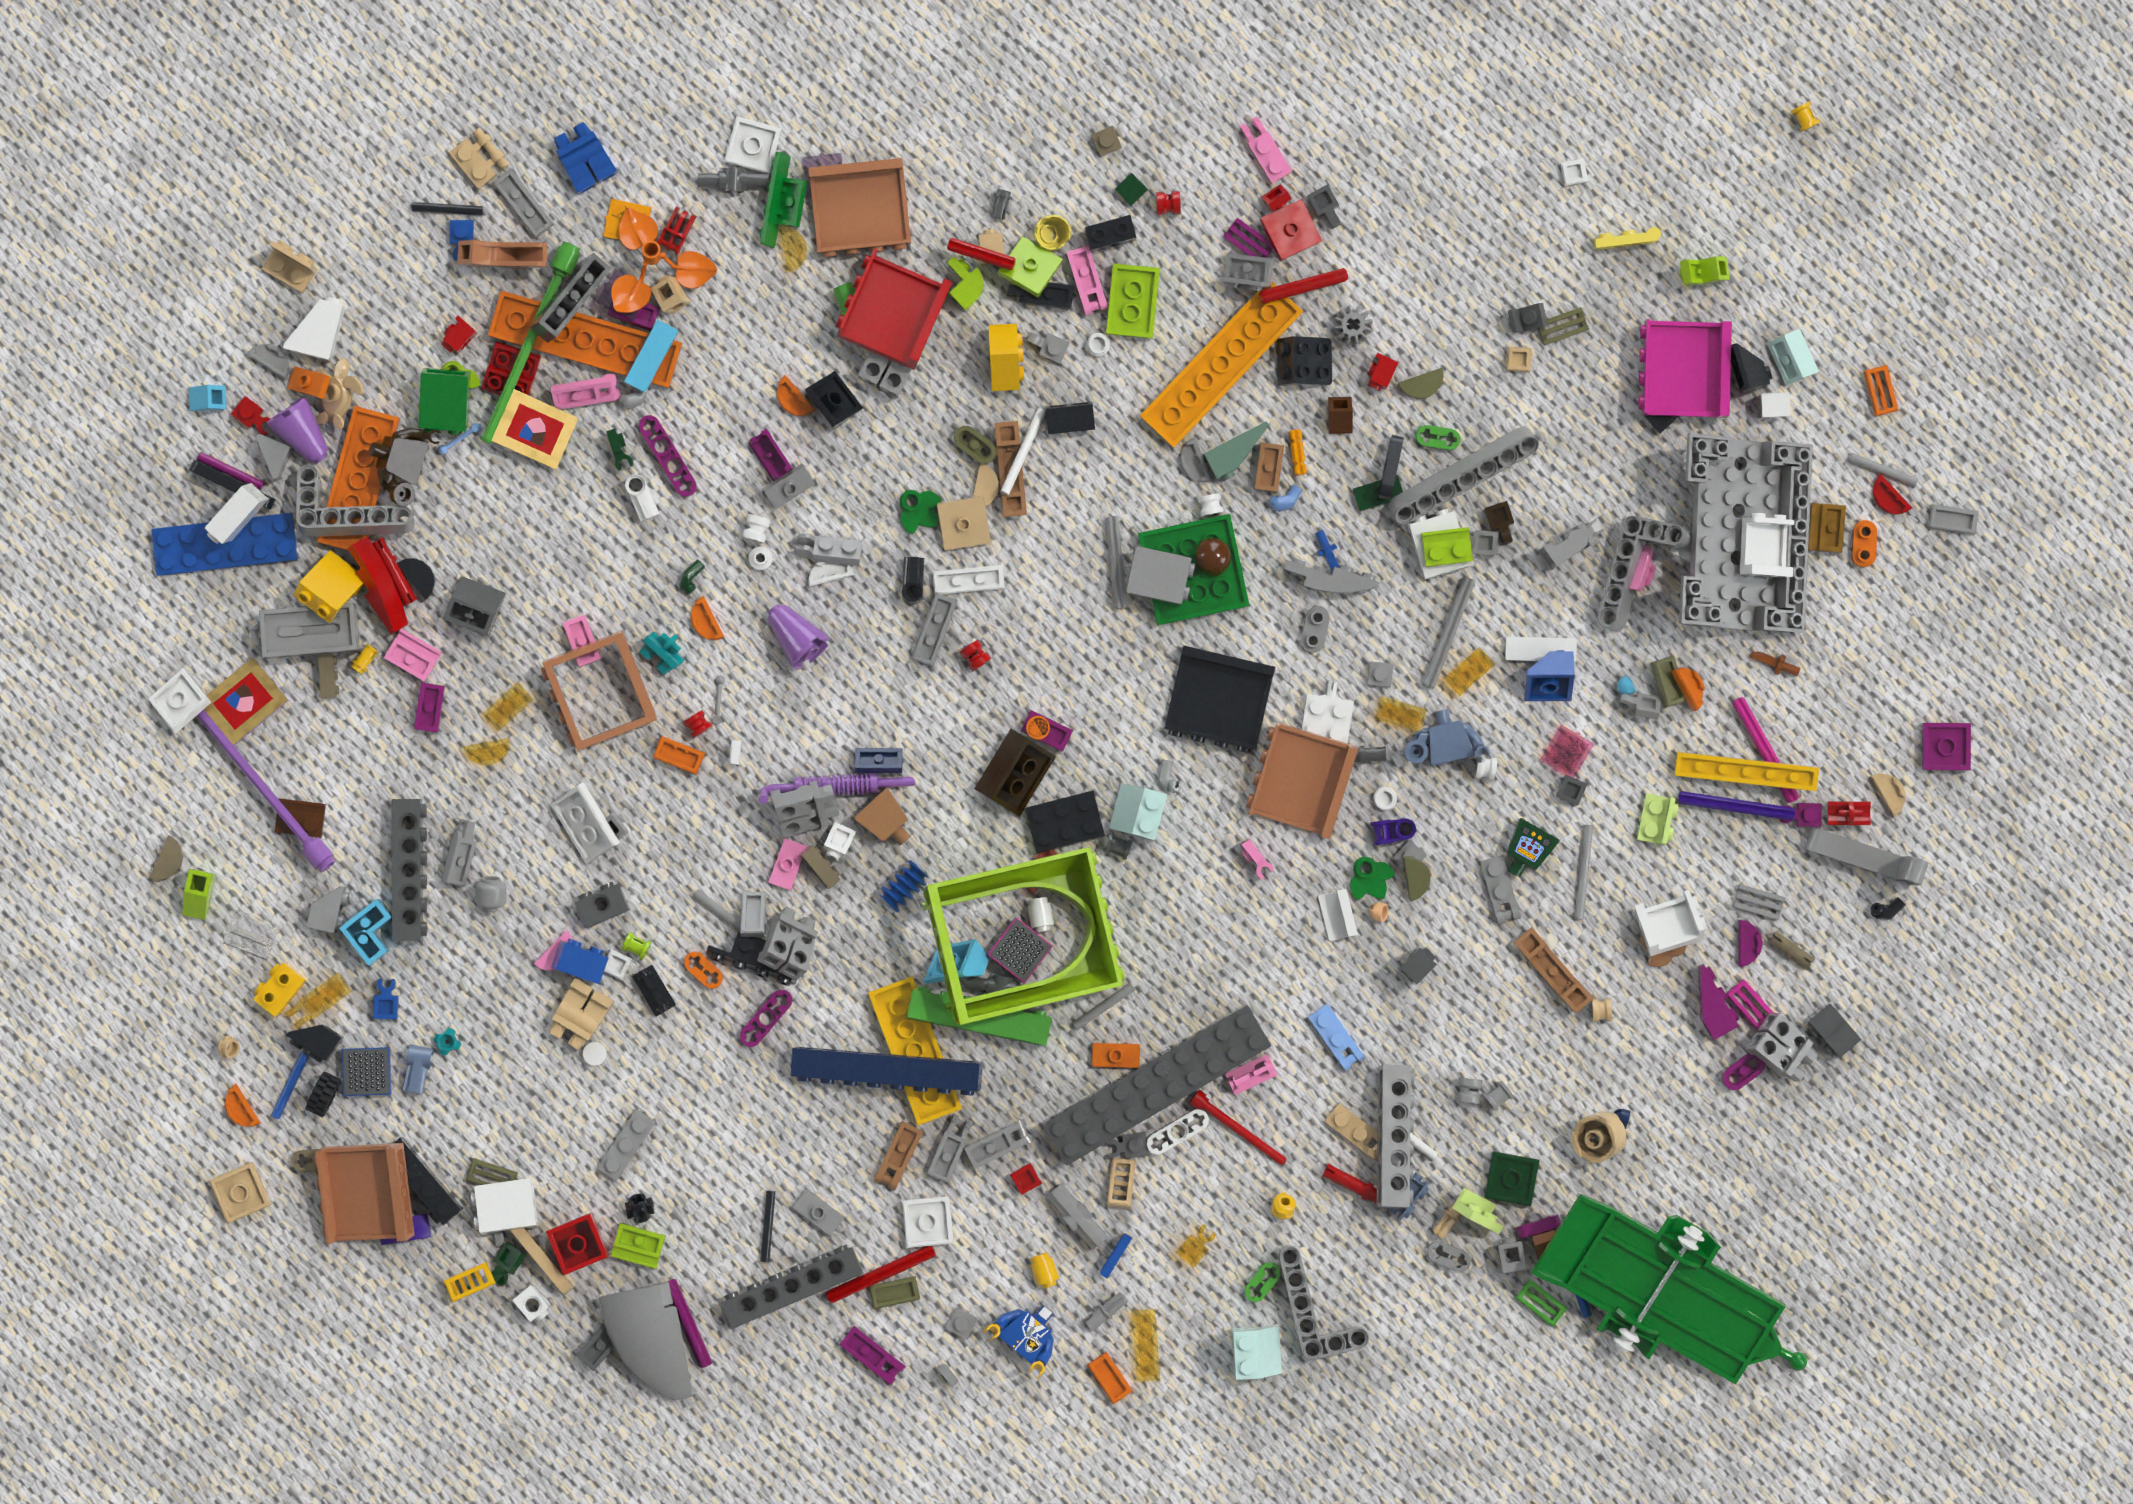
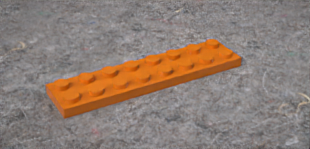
(581, 340)

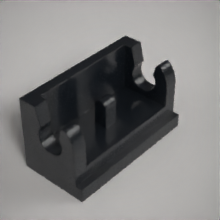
(1070, 417)

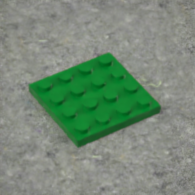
(1206, 593)

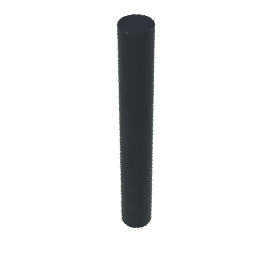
(447, 208)
(767, 1226)

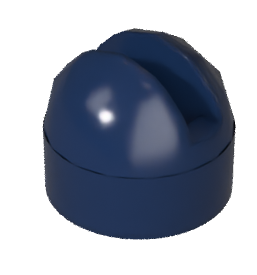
(1623, 1115)

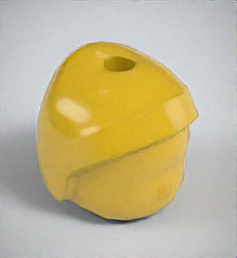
(1283, 1206)

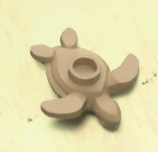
(338, 394)

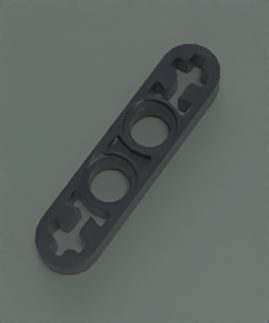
(222, 480)

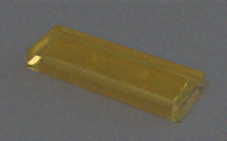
(1146, 1345)

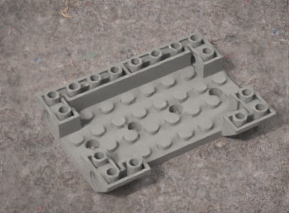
(1772, 482)

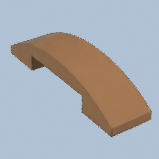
(1008, 446)
(1553, 970)

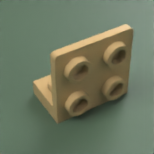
(290, 268)

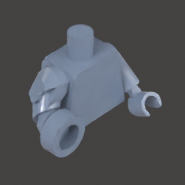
(1446, 742)

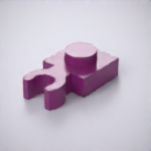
(1807, 815)

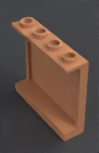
(860, 207)
(1302, 779)
(364, 1192)

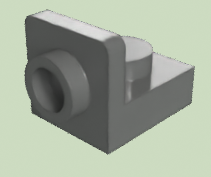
(1527, 318)

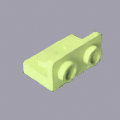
(1657, 819)
(1478, 1210)

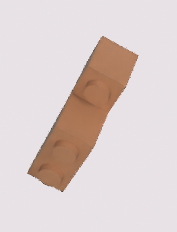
(502, 254)

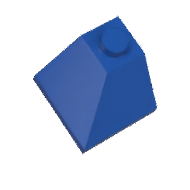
(1551, 678)

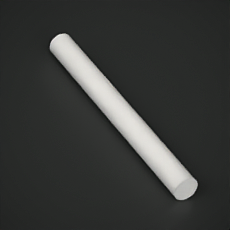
(1023, 451)

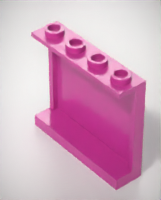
(1685, 369)

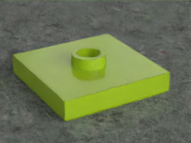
(1032, 267)

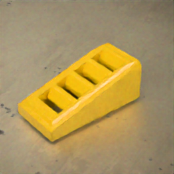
(453, 1289)

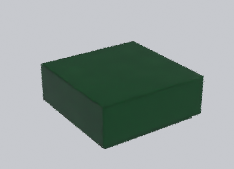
(1131, 189)

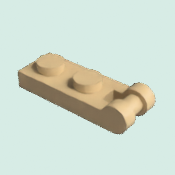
(1353, 1129)

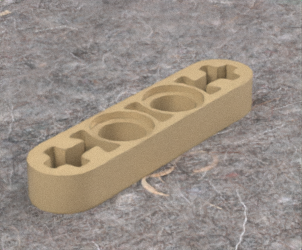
(543, 1260)

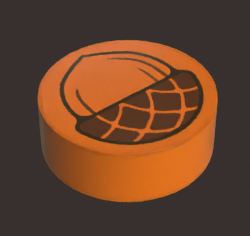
(1038, 727)

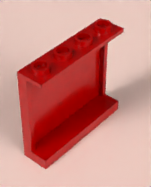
(892, 311)

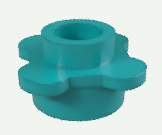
(440, 1040)

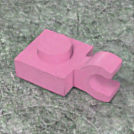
(1251, 853)

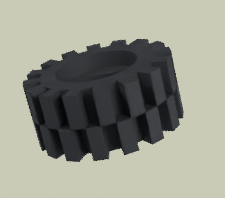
(323, 1094)

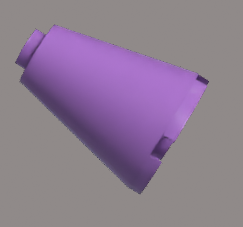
(300, 430)
(796, 636)

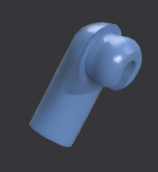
(1285, 502)

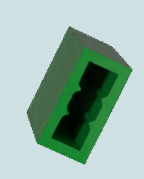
(444, 400)

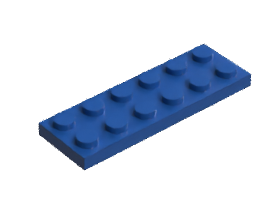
(191, 550)

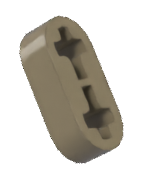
(307, 1154)

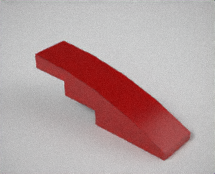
(381, 588)

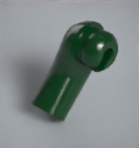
(688, 575)

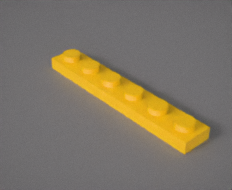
(1747, 771)

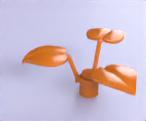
(641, 230)

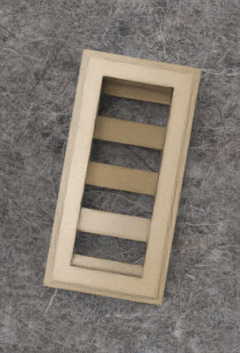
(1119, 1203)

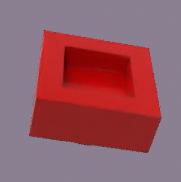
(1276, 198)
(1026, 1178)

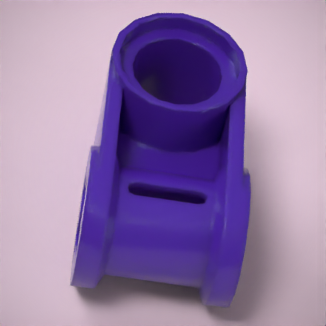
(1390, 831)

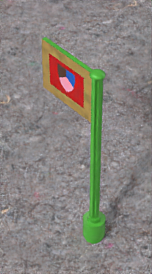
(521, 420)

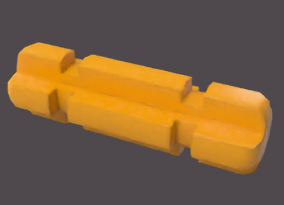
(1297, 452)

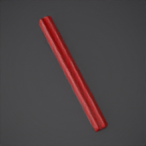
(880, 1274)

